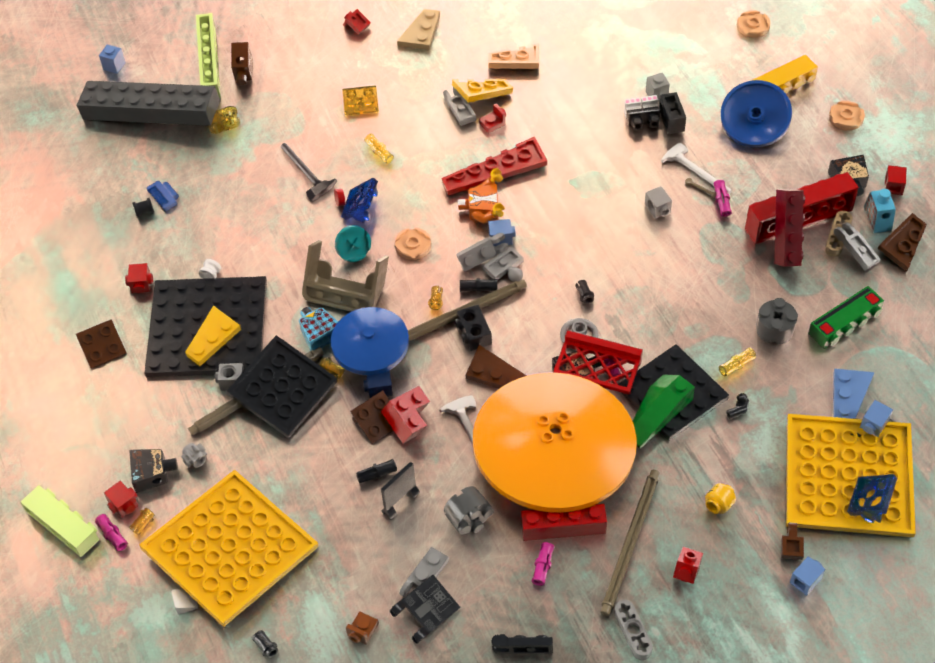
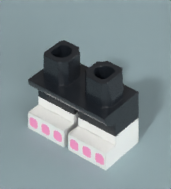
(642, 112)

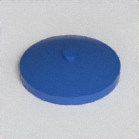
(756, 113)
(370, 341)

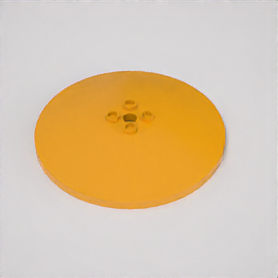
(547, 468)

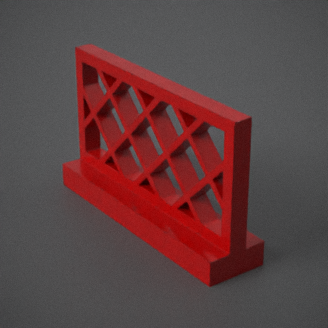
(602, 350)

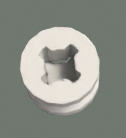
(210, 269)

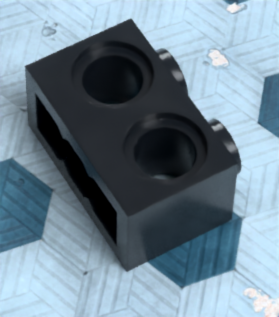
(672, 113)
(473, 323)

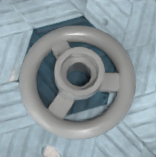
(580, 326)

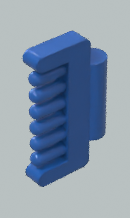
(164, 194)

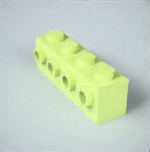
(60, 521)

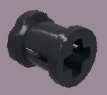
(143, 207)

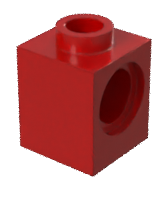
(895, 179)

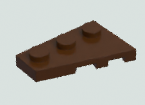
(903, 241)
(491, 370)

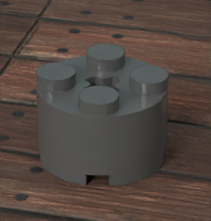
(776, 321)
(468, 510)

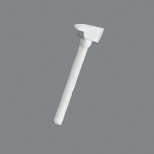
(676, 154)
(459, 408)

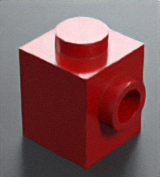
(139, 278)
(121, 499)
(688, 565)

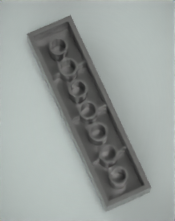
(148, 102)

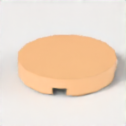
(753, 24)
(846, 115)
(413, 244)

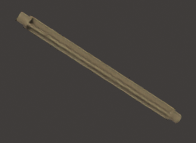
(450, 316)
(233, 405)
(629, 543)

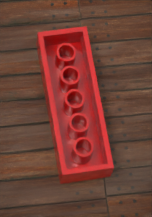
(821, 203)

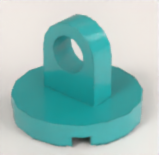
(353, 243)

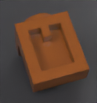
(362, 628)

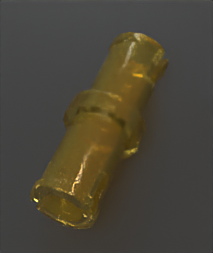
(379, 148)
(737, 361)

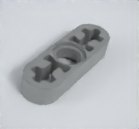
(632, 638)

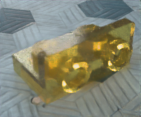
(360, 100)

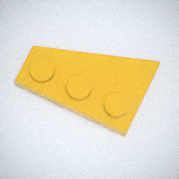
(475, 91)
(211, 336)

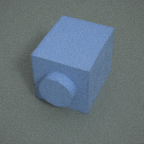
(112, 59)
(502, 226)
(876, 418)
(807, 575)

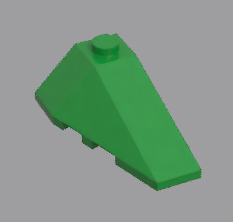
(660, 405)

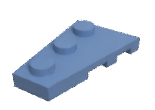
(849, 391)

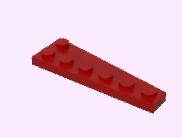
(520, 159)

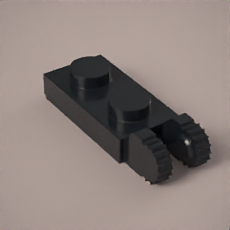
(522, 645)

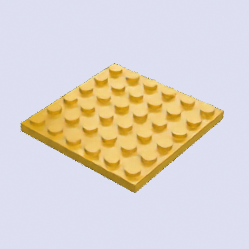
(826, 466)
(229, 547)

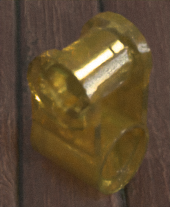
(222, 120)

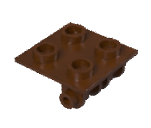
(101, 343)
(371, 419)

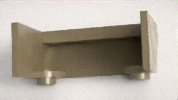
(348, 295)

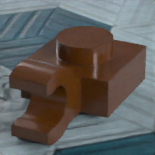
(791, 545)

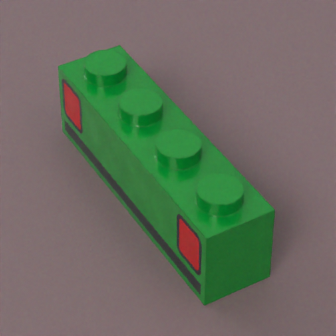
(846, 317)

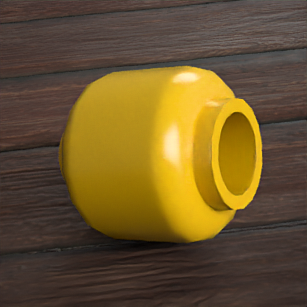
(720, 498)

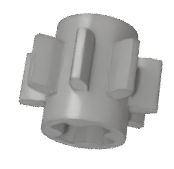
(194, 455)

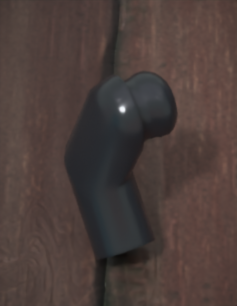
(741, 406)

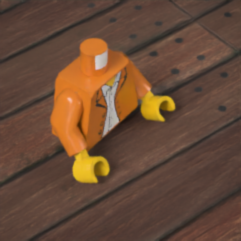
(483, 200)

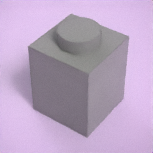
(657, 85)

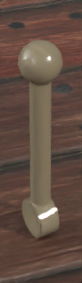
(689, 181)

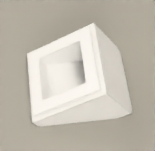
(183, 601)

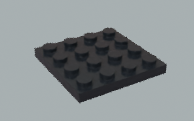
(675, 361)
(282, 386)

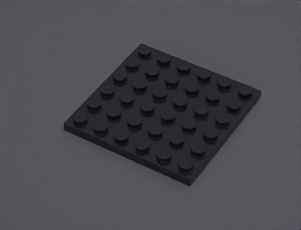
(180, 311)

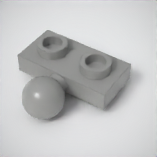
(505, 263)

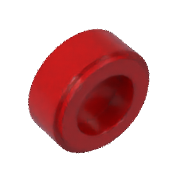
(339, 197)

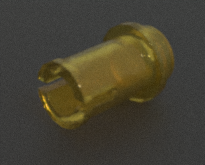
(435, 301)
(332, 367)
(142, 520)

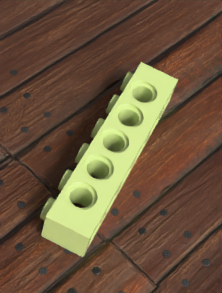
(207, 51)

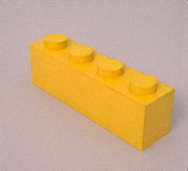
(792, 74)

